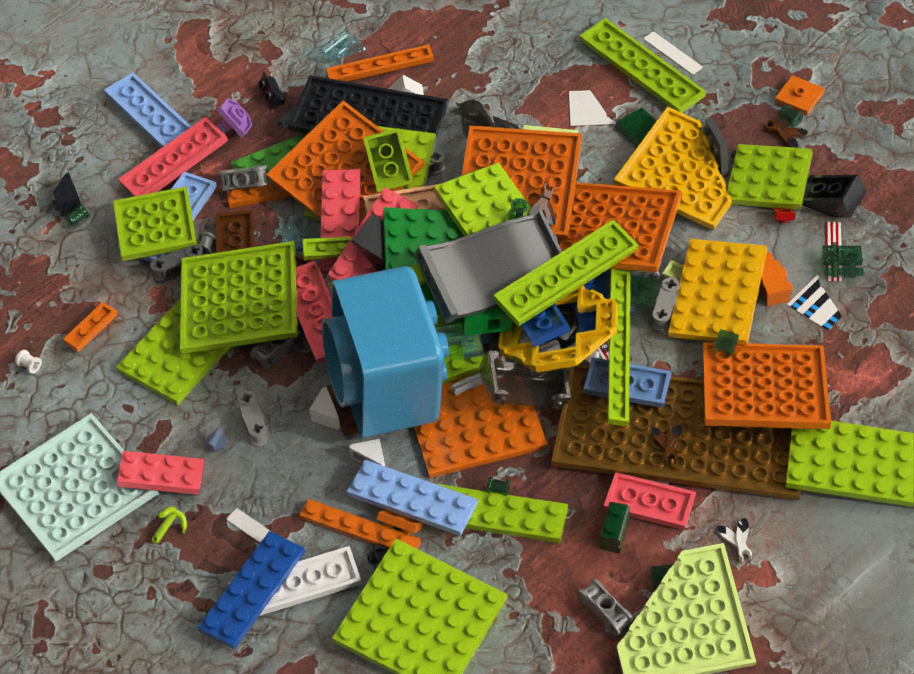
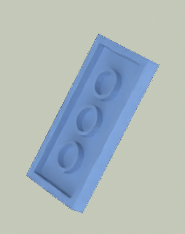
(646, 384)

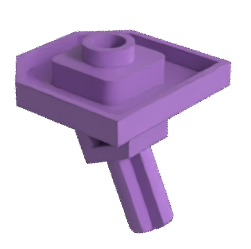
(233, 118)

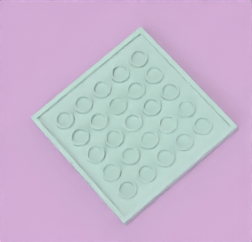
(70, 487)

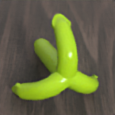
(170, 514)

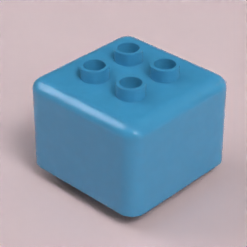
(385, 351)

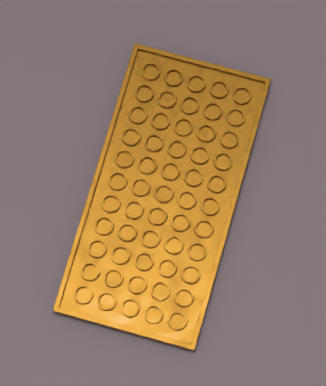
(707, 455)

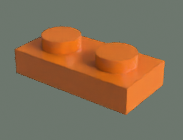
(393, 519)

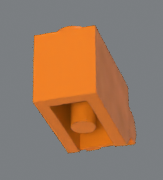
(774, 283)

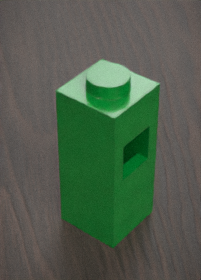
(487, 322)

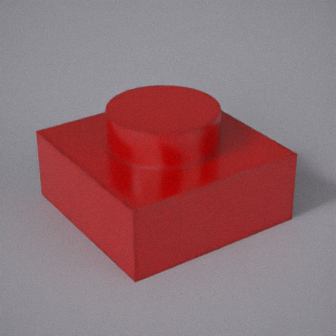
(784, 215)

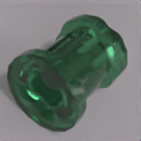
(790, 115)
(517, 210)
(77, 215)
(498, 486)

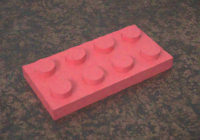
(160, 472)
(652, 500)

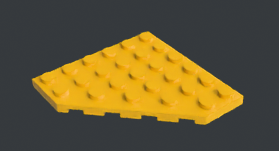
(679, 158)

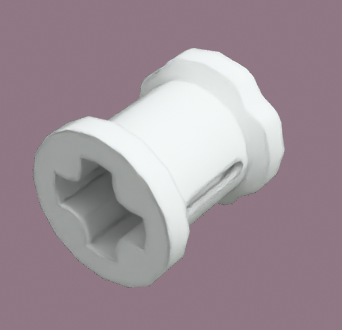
(29, 362)

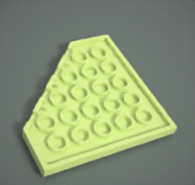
(690, 621)

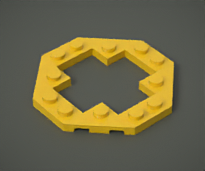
(586, 341)

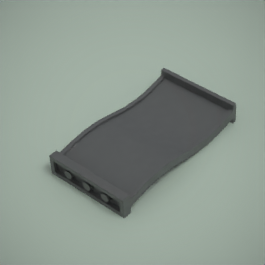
(477, 266)

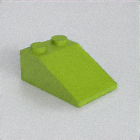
(388, 159)

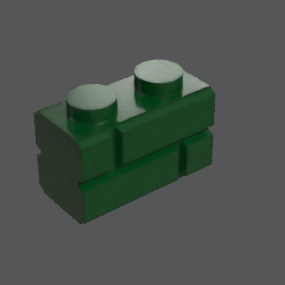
(614, 527)

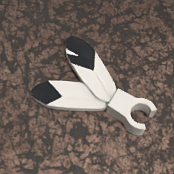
(737, 540)

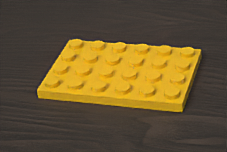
(717, 290)

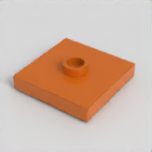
(800, 95)

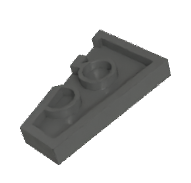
(718, 145)

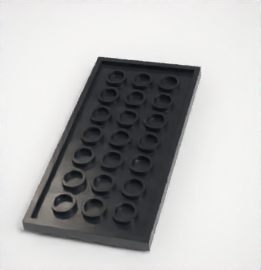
(377, 104)

